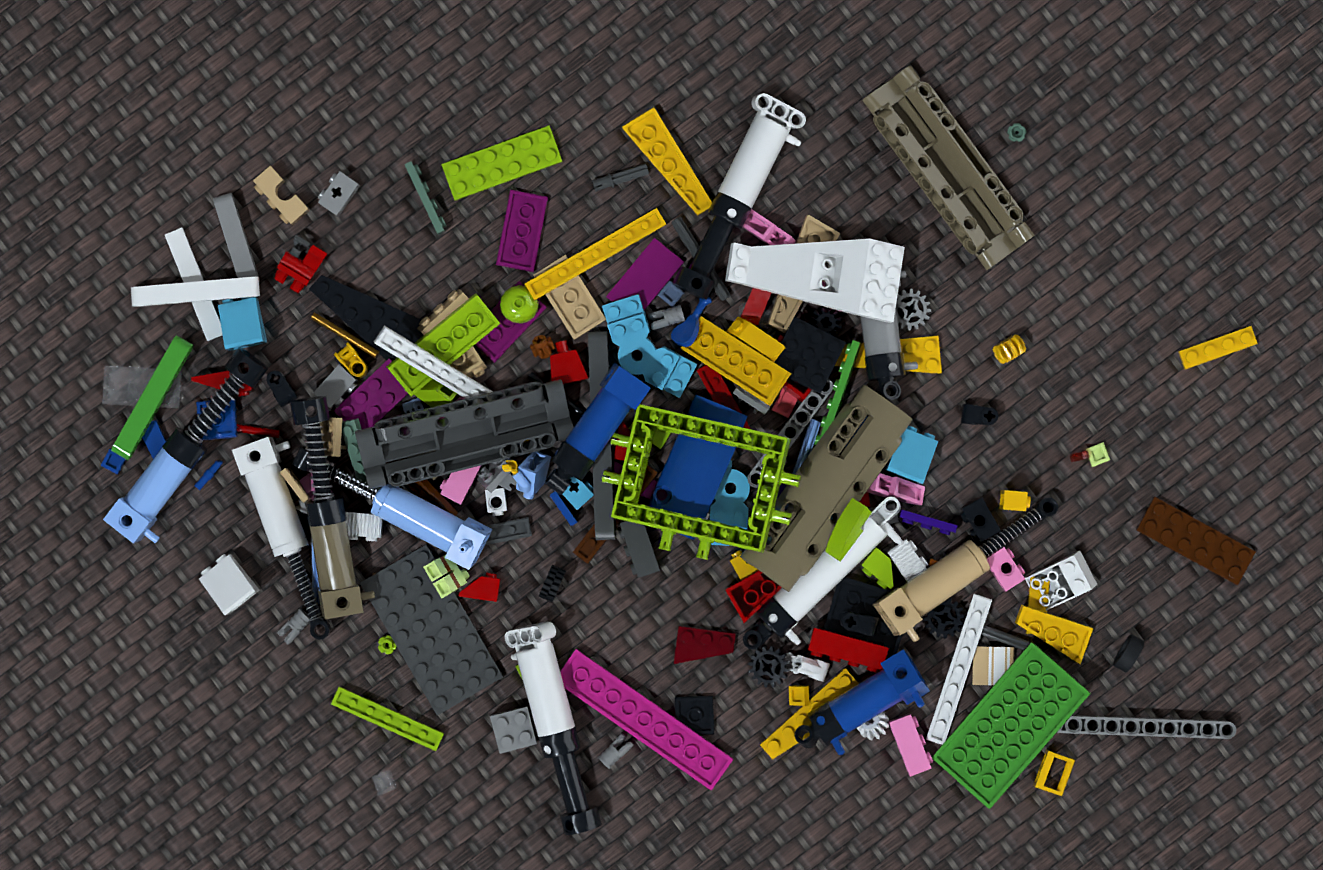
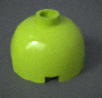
(518, 305)

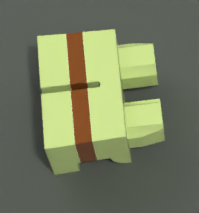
(454, 577)

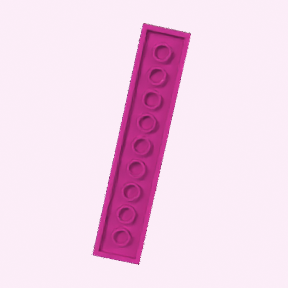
(644, 720)

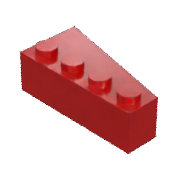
(751, 593)

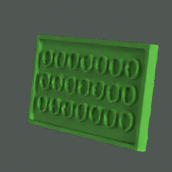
(1011, 725)

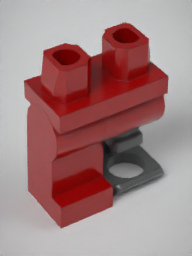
(299, 269)

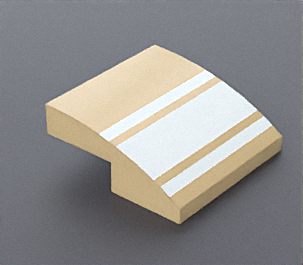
(991, 664)

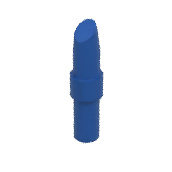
(208, 474)

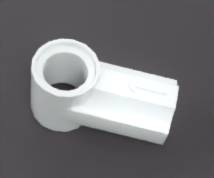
(813, 668)

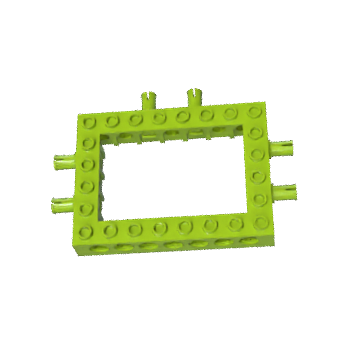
(636, 459)

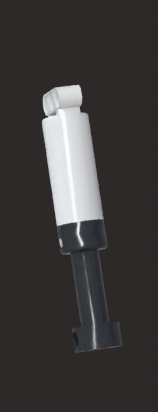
(740, 189)
(553, 719)

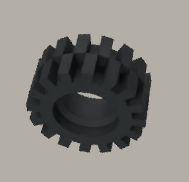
(552, 583)

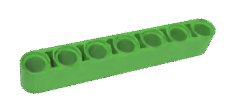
(152, 397)

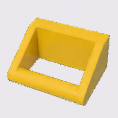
(1044, 770)

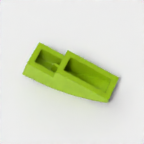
(847, 529)

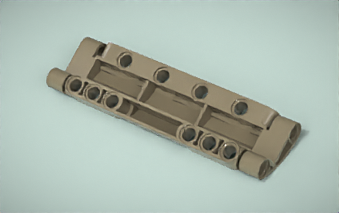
(948, 167)
(829, 484)

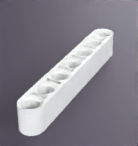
(195, 291)

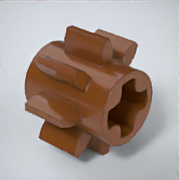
(542, 346)

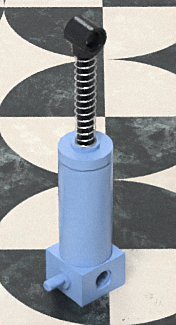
(416, 516)

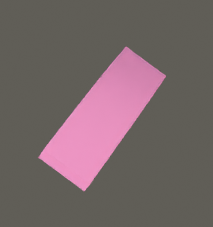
(766, 230)
(897, 487)

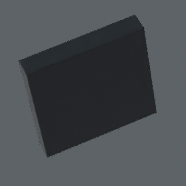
(696, 713)

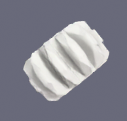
(874, 730)

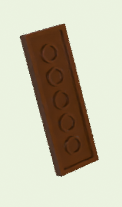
(1195, 540)

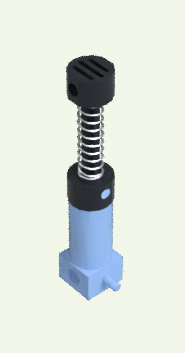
(179, 456)

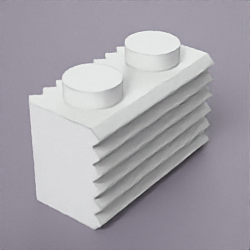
(364, 525)
(907, 560)

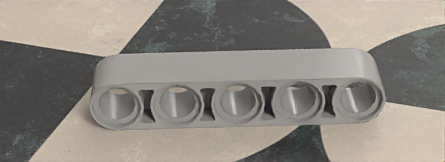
(235, 236)

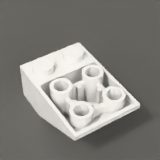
(1066, 580)

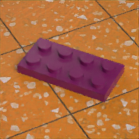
(373, 398)

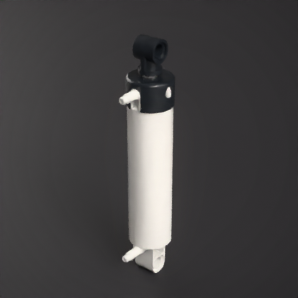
(788, 608)

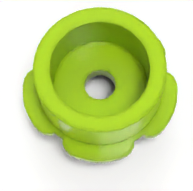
(382, 648)

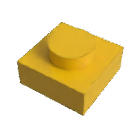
(799, 695)

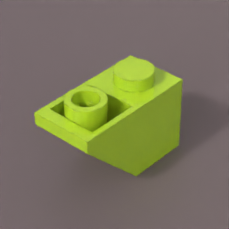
(435, 394)
(880, 567)

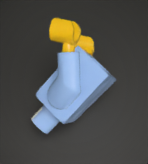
(530, 473)

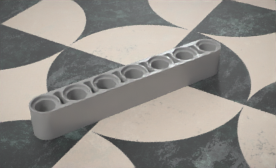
(797, 426)

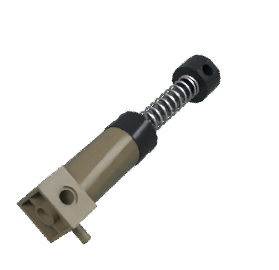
(327, 520)

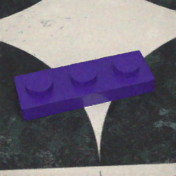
(927, 522)

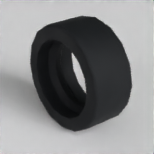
(1128, 653)

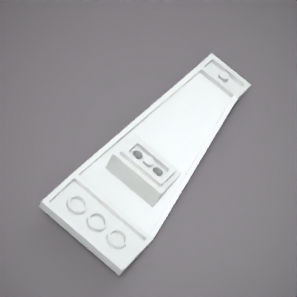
(858, 281)

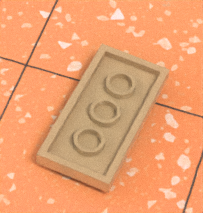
(574, 304)

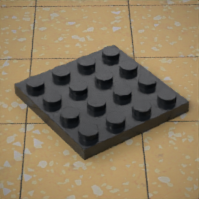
(859, 599)

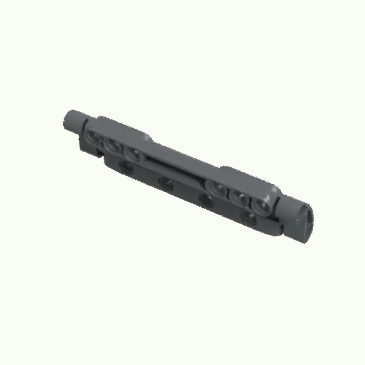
(464, 435)

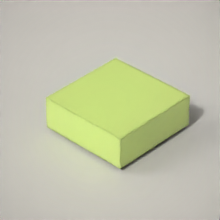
(1097, 454)

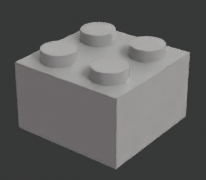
(513, 729)

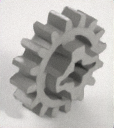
(918, 313)

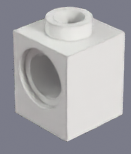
(496, 493)

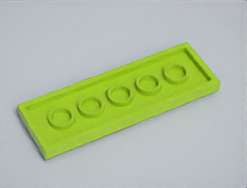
(502, 163)
(447, 341)

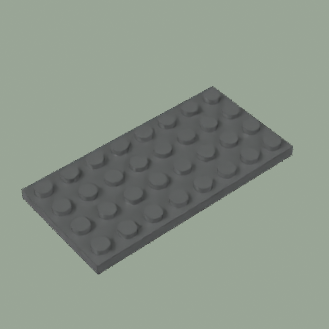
(431, 632)

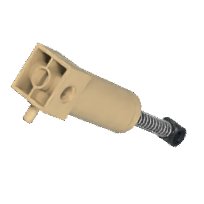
(949, 576)

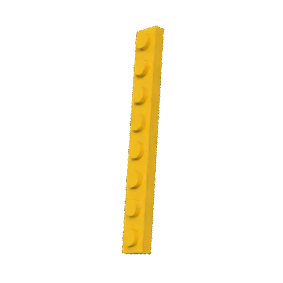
(595, 254)

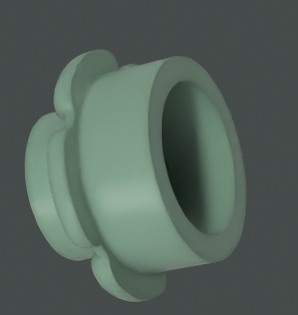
(1016, 127)

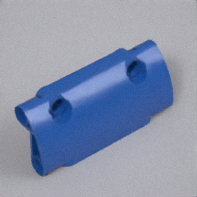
(696, 465)

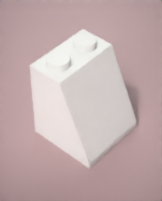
(228, 584)

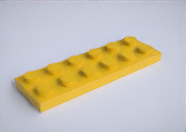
(737, 362)

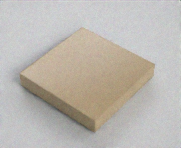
(295, 484)

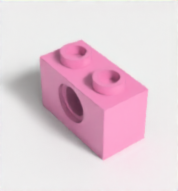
(1009, 579)

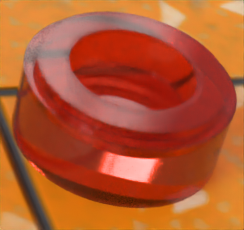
(1079, 456)

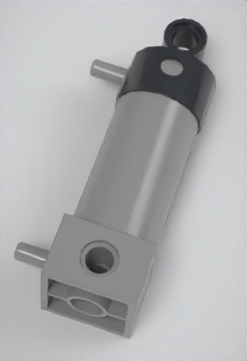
(884, 354)

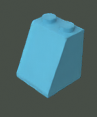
(241, 323)
(913, 455)

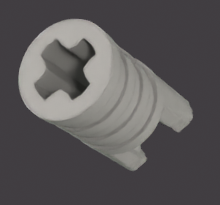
(670, 315)
(297, 623)
(611, 754)

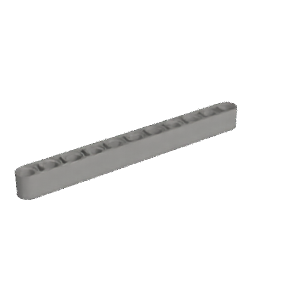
(1158, 730)

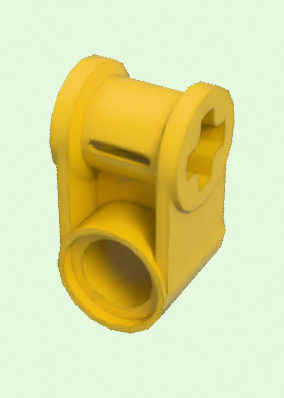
(350, 358)

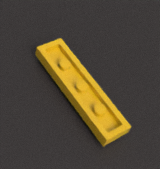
(1217, 347)

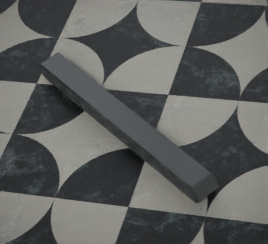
(603, 492)

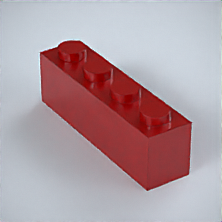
(848, 649)

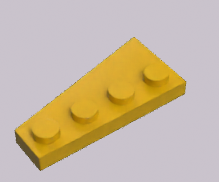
(1062, 634)

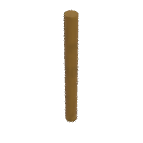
(345, 335)

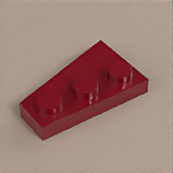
(702, 643)

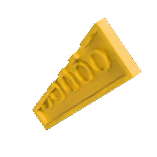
(660, 148)
(920, 350)
(783, 736)

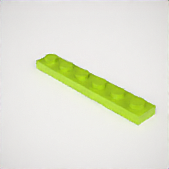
(387, 718)

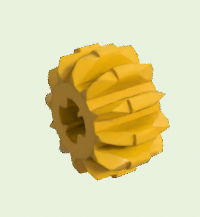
(1009, 349)

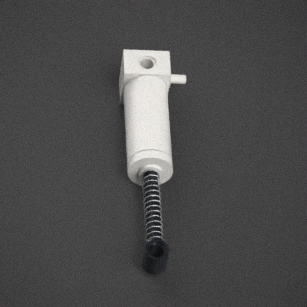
(279, 516)

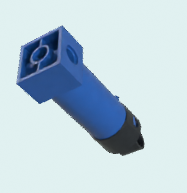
(595, 428)
(834, 719)

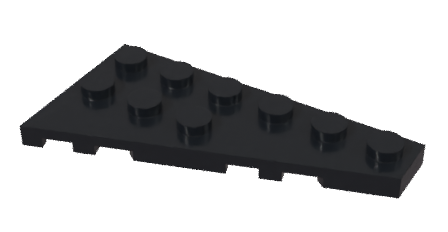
(365, 313)

